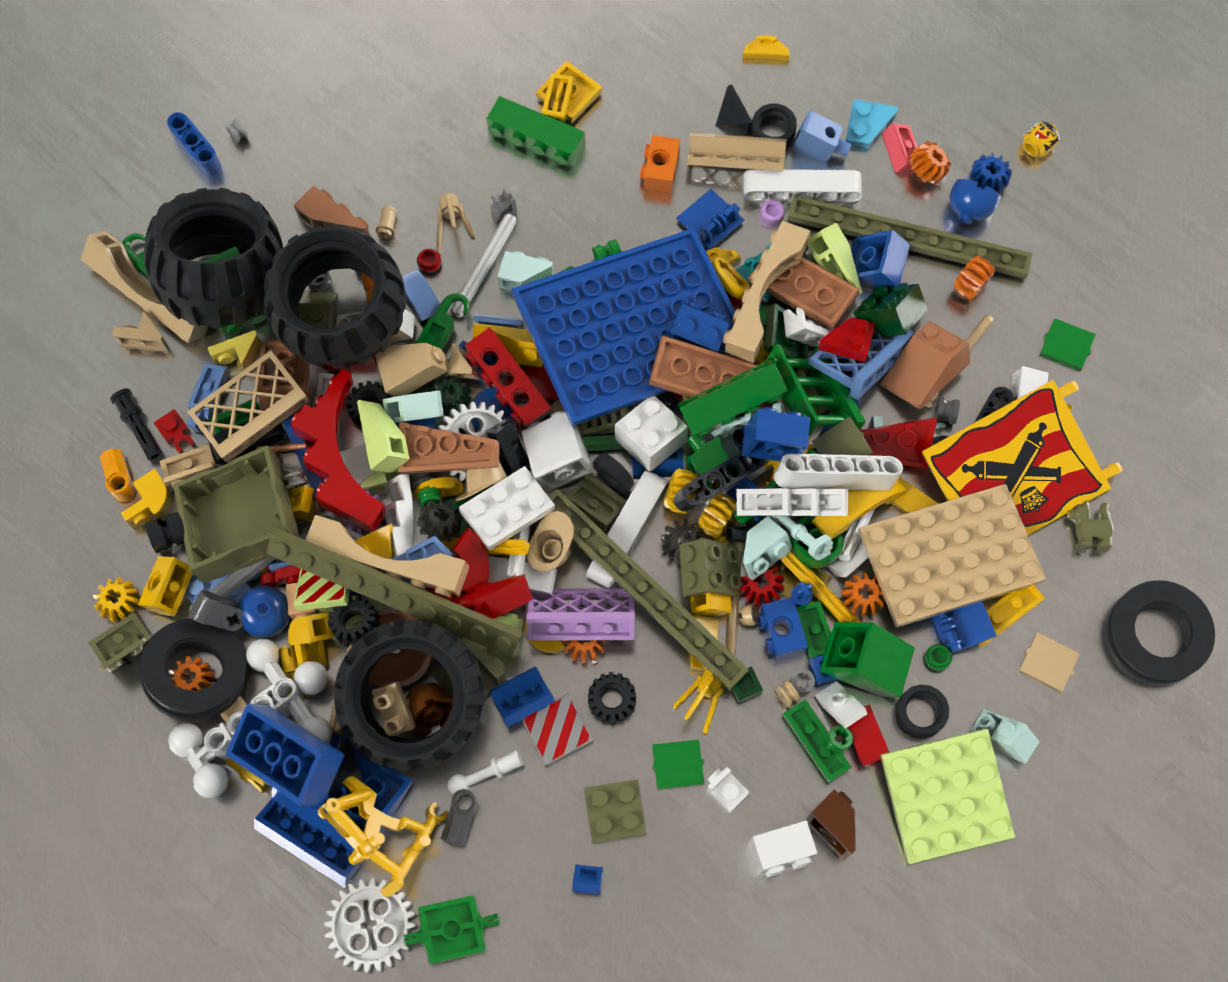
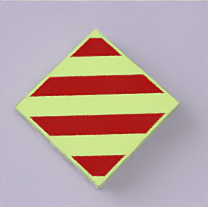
(318, 593)

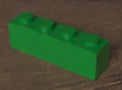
(535, 131)
(733, 397)

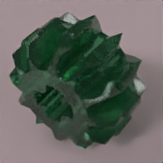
(452, 387)

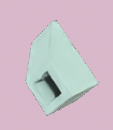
(521, 269)
(414, 406)
(764, 547)
(1008, 735)

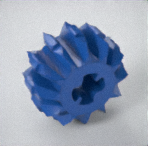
(991, 172)

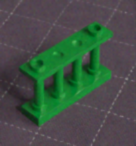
(834, 394)

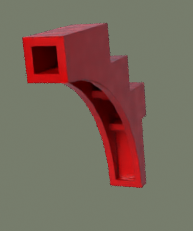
(340, 491)

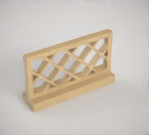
(259, 425)

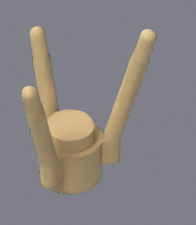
(450, 210)

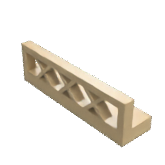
(736, 152)

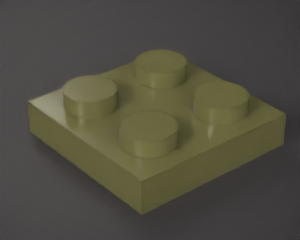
(615, 811)

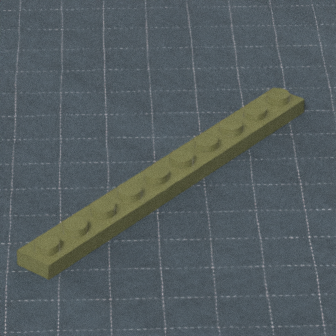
(920, 238)
(394, 592)
(651, 595)

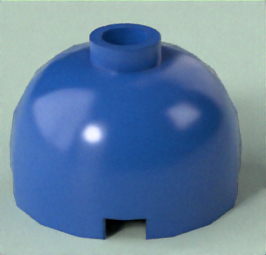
(972, 201)
(264, 611)

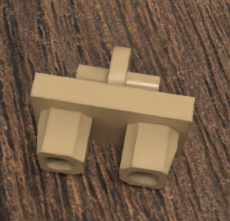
(393, 708)

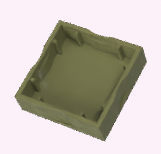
(233, 512)

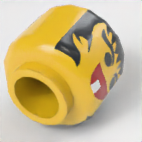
(1040, 139)

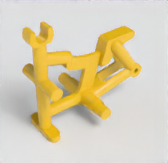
(370, 840)

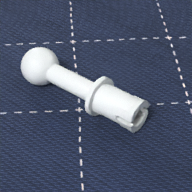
(498, 767)

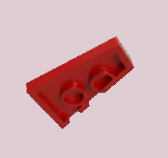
(902, 441)

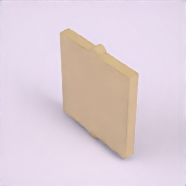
(1049, 662)

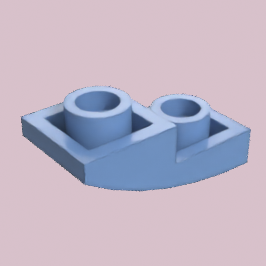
(420, 295)

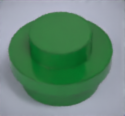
(938, 657)

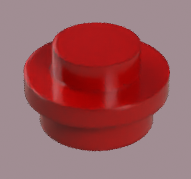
(428, 260)

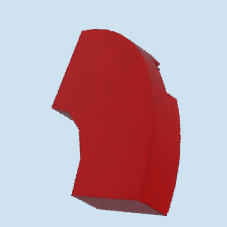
(472, 550)

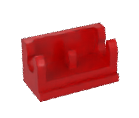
(868, 739)

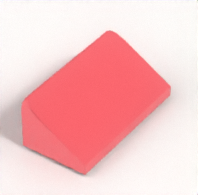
(899, 144)

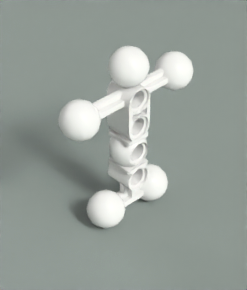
(262, 656)

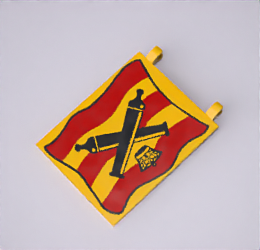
(1032, 450)

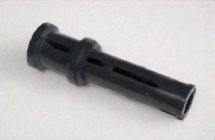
(133, 416)

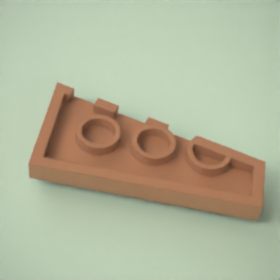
(446, 451)

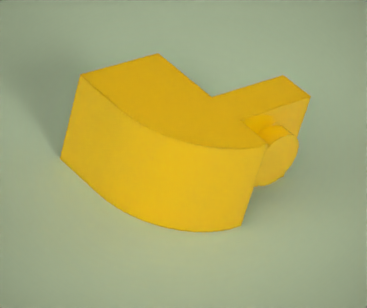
(156, 500)
(308, 635)

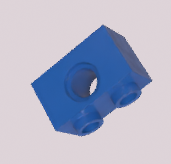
(782, 613)

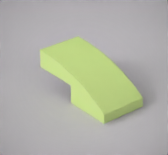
(378, 481)

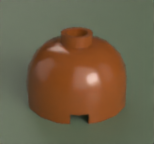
(429, 706)

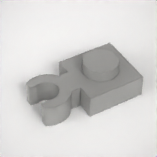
(502, 205)

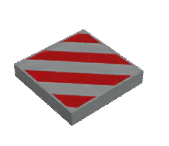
(557, 730)

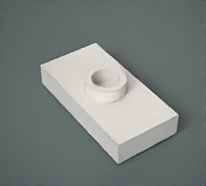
(841, 704)

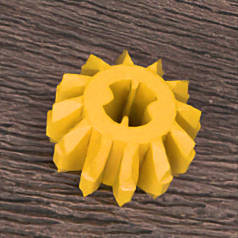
(677, 481)
(718, 515)
(110, 592)

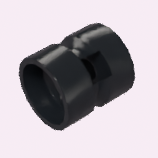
(166, 532)

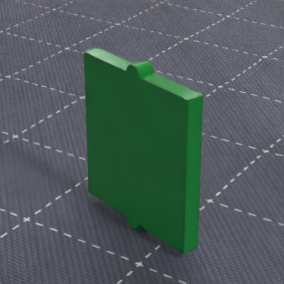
(1067, 344)
(678, 764)

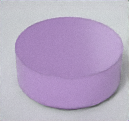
(772, 212)

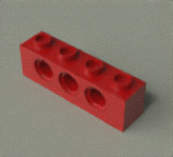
(489, 344)

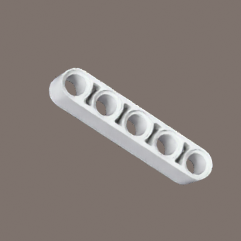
(811, 184)
(838, 472)
(632, 520)

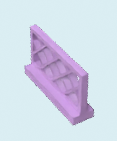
(584, 624)

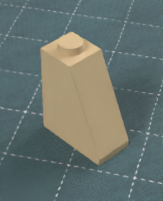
(409, 367)

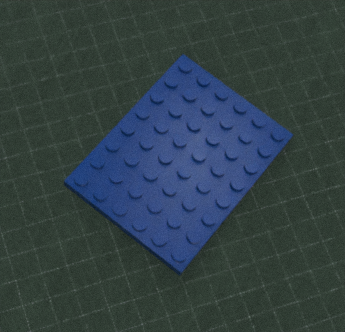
(606, 319)

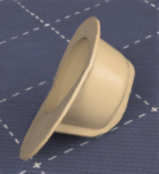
(480, 479)
(551, 542)

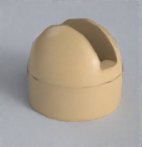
(749, 615)

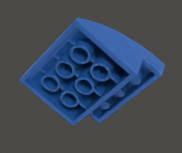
(315, 839)

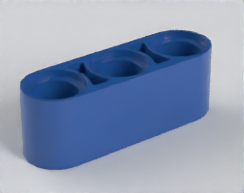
(189, 135)

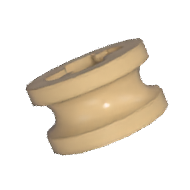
(787, 693)

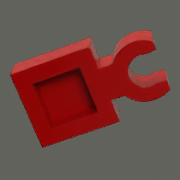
(174, 430)
(286, 575)

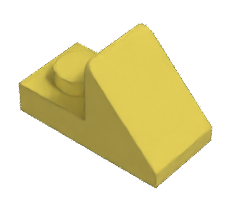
(242, 347)

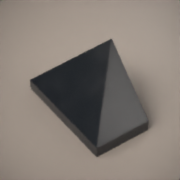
(733, 114)
(347, 767)

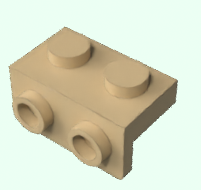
(187, 465)

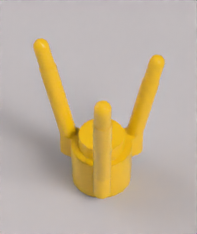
(707, 686)

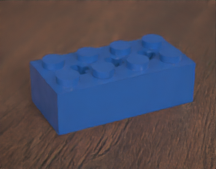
(284, 755)

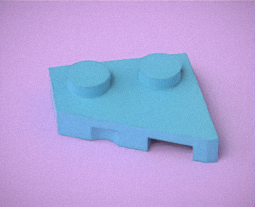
(867, 122)

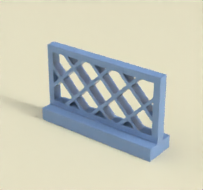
(864, 374)

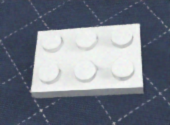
(507, 508)

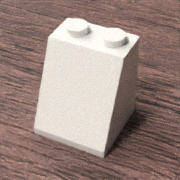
(556, 452)

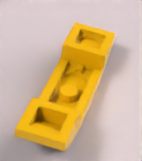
(859, 504)

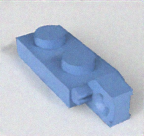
(210, 380)

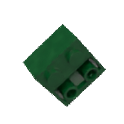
(893, 308)

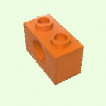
(660, 176)

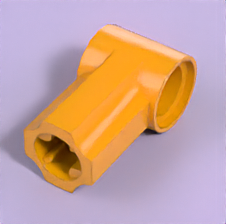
(117, 474)

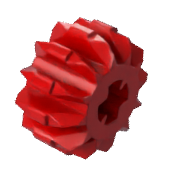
(773, 587)

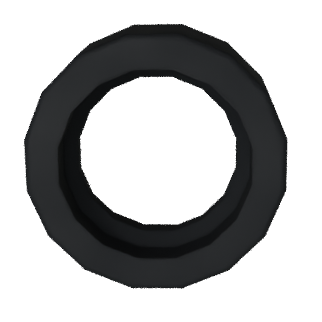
(775, 111)
(932, 693)

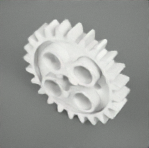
(461, 420)
(345, 932)

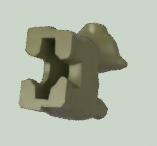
(1092, 530)

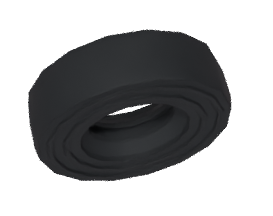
(613, 473)

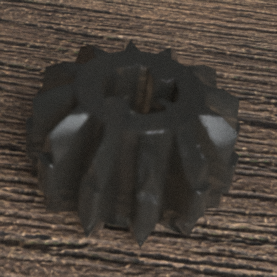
(439, 521)
(679, 531)

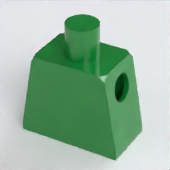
(705, 456)

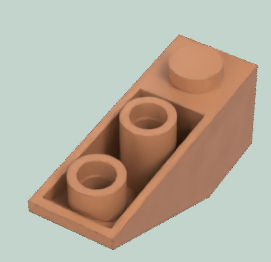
(319, 209)

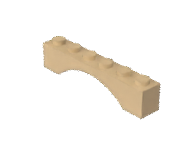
(785, 252)
(110, 260)
(437, 572)

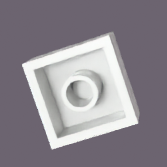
(651, 433)
(783, 848)

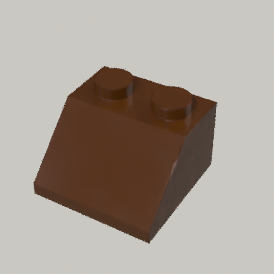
(835, 822)

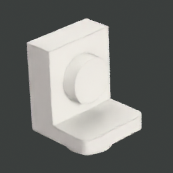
(727, 789)

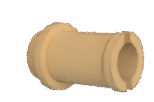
(385, 227)

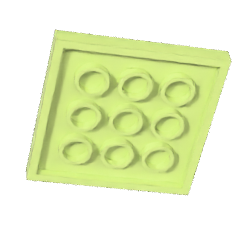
(947, 796)

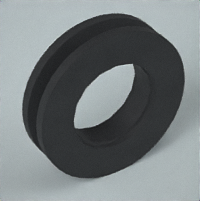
(1186, 607)
(189, 704)

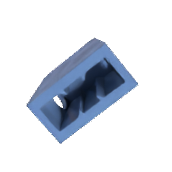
(819, 138)

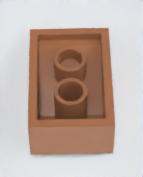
(927, 364)
(297, 367)

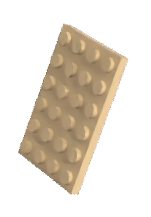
(951, 555)

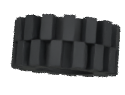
(364, 393)
(344, 613)
(612, 681)

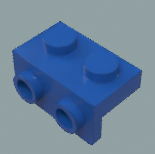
(700, 326)
(521, 696)

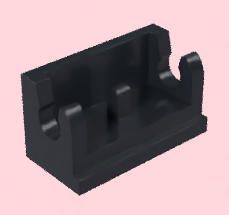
(511, 452)

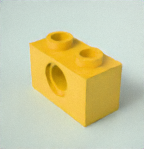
(166, 586)

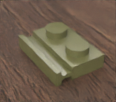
(597, 501)

